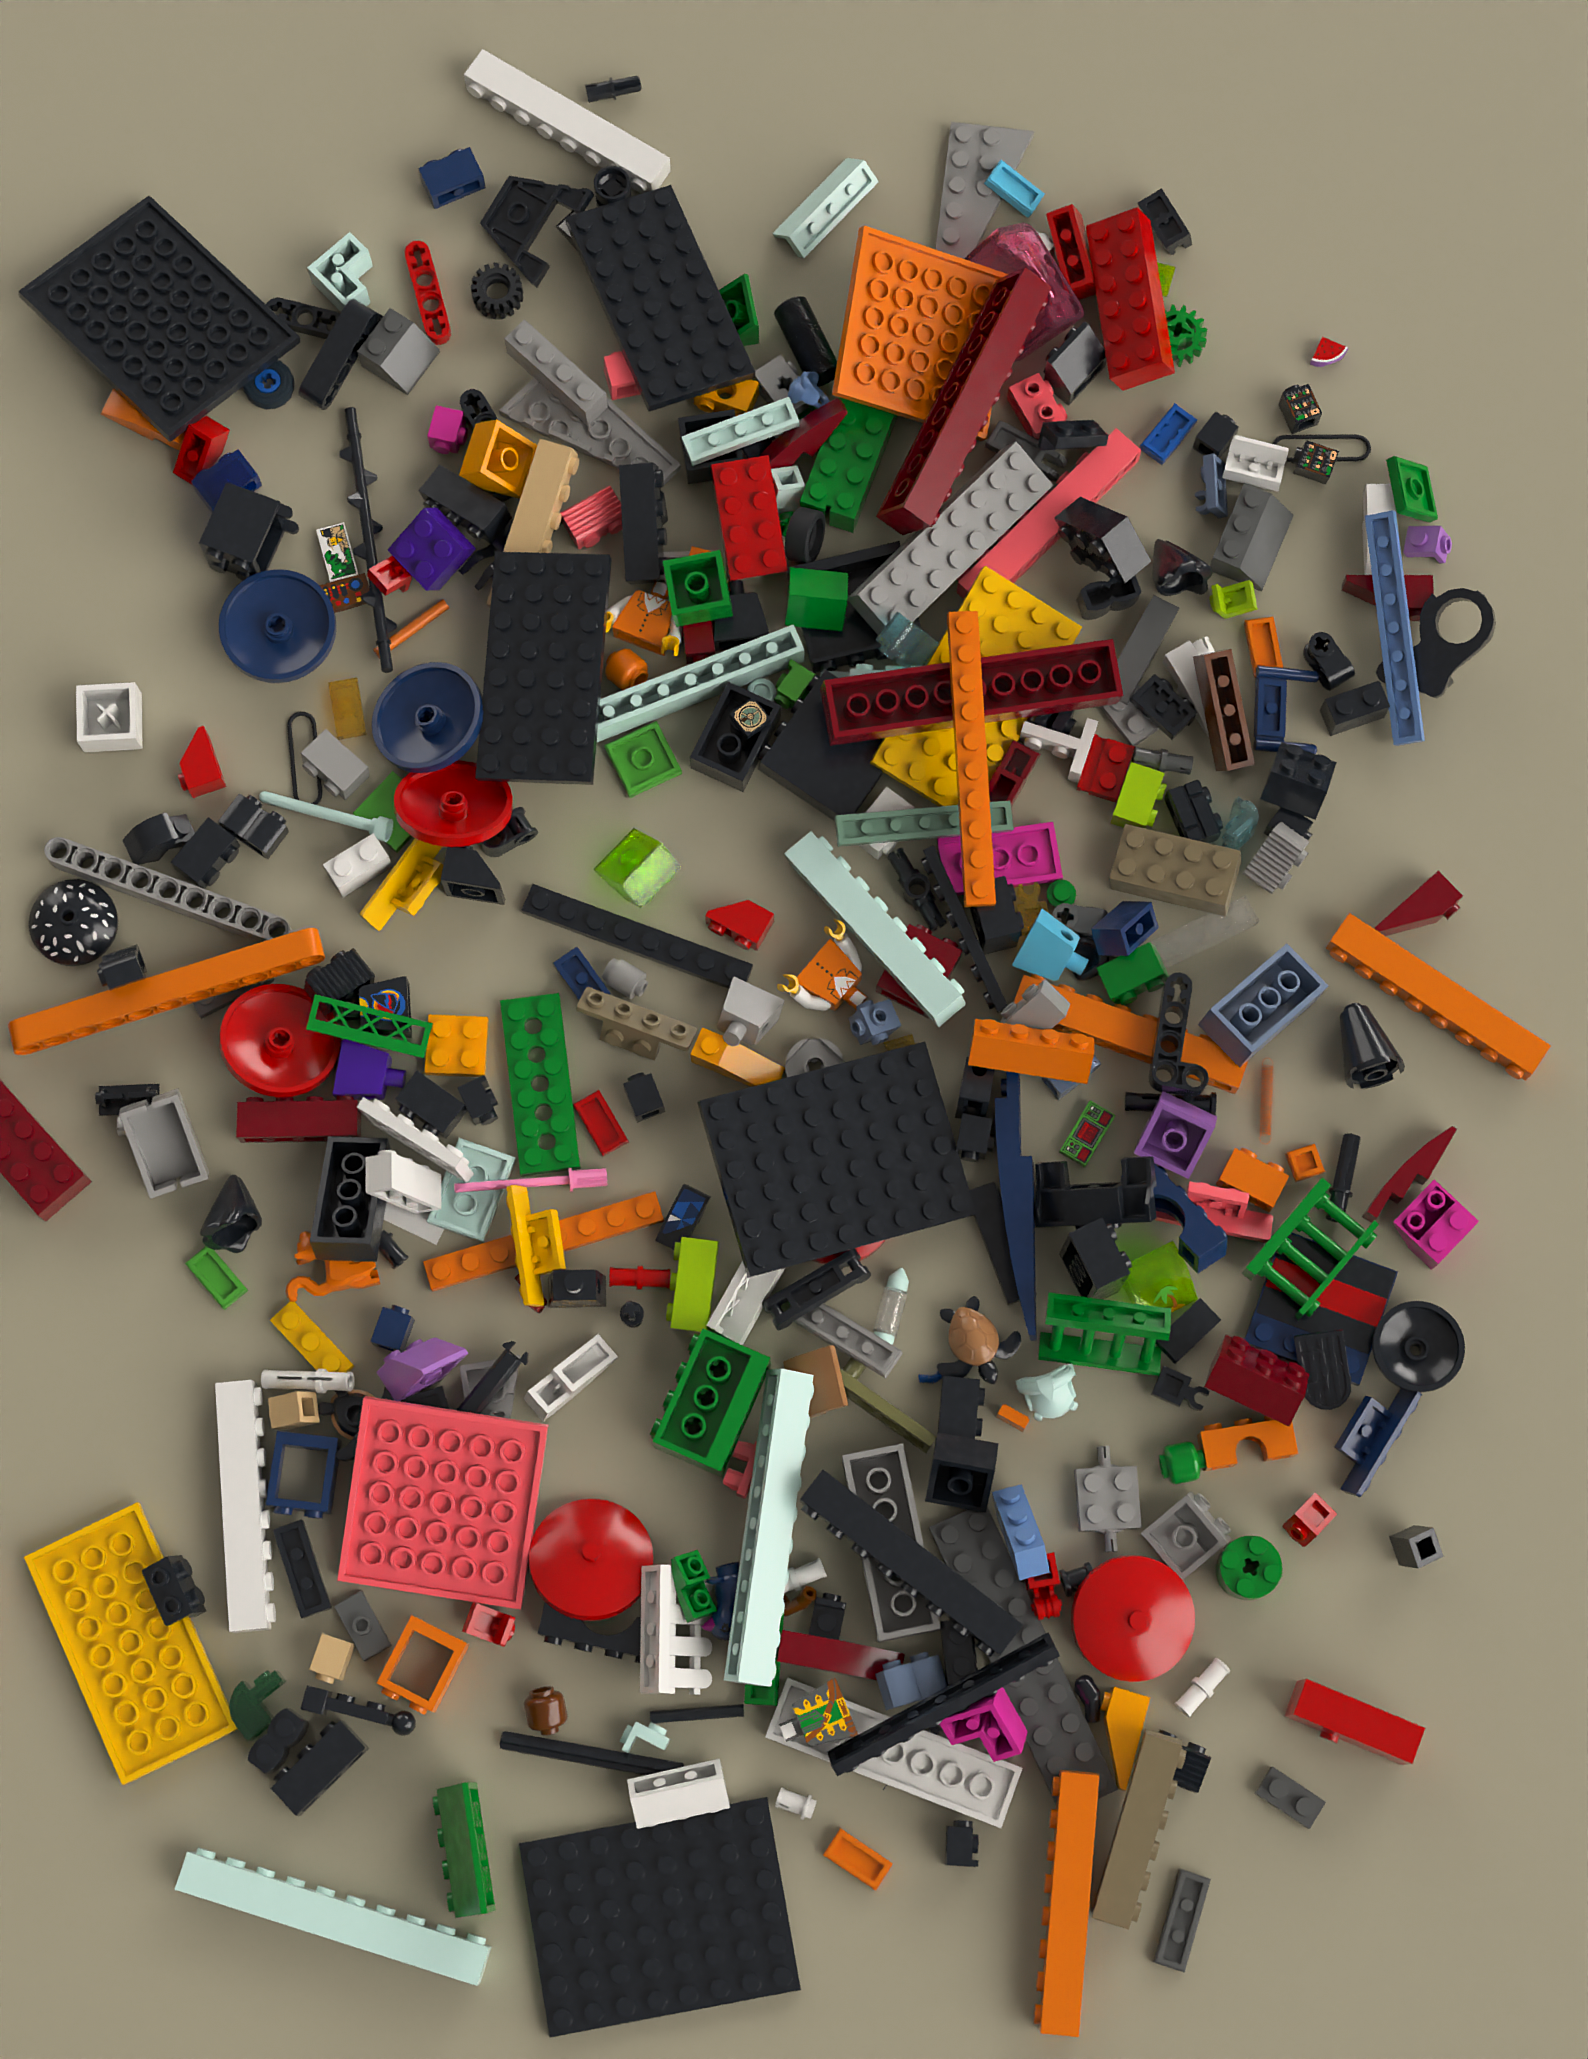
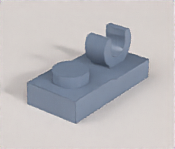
(1215, 487)

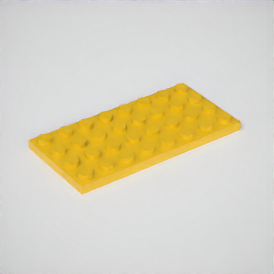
(1008, 624)
(138, 1676)

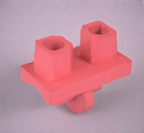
(740, 1481)

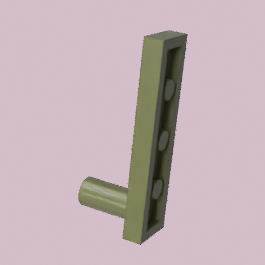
(882, 1409)

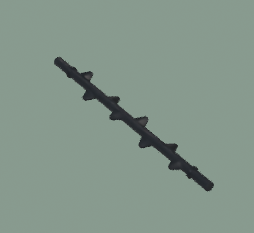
(369, 528)

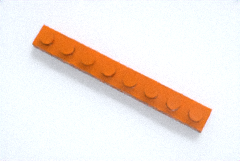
(575, 1233)

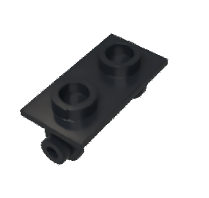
(118, 1096)

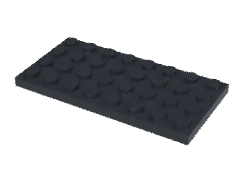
(660, 298)
(544, 668)

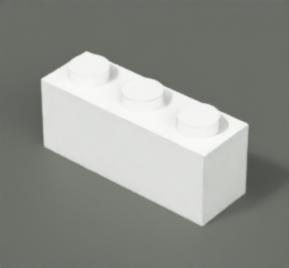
(403, 1182)
(678, 1793)

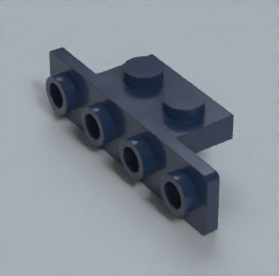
(1371, 1436)

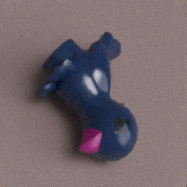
(725, 1590)

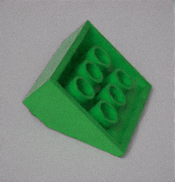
(465, 1850)

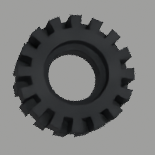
(492, 276)

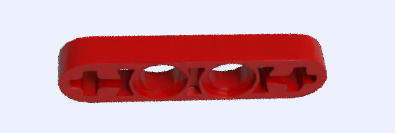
(428, 292)

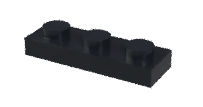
(302, 1569)

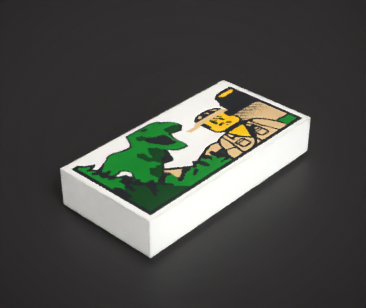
(337, 552)

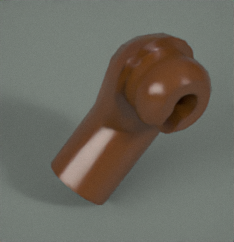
(800, 1602)

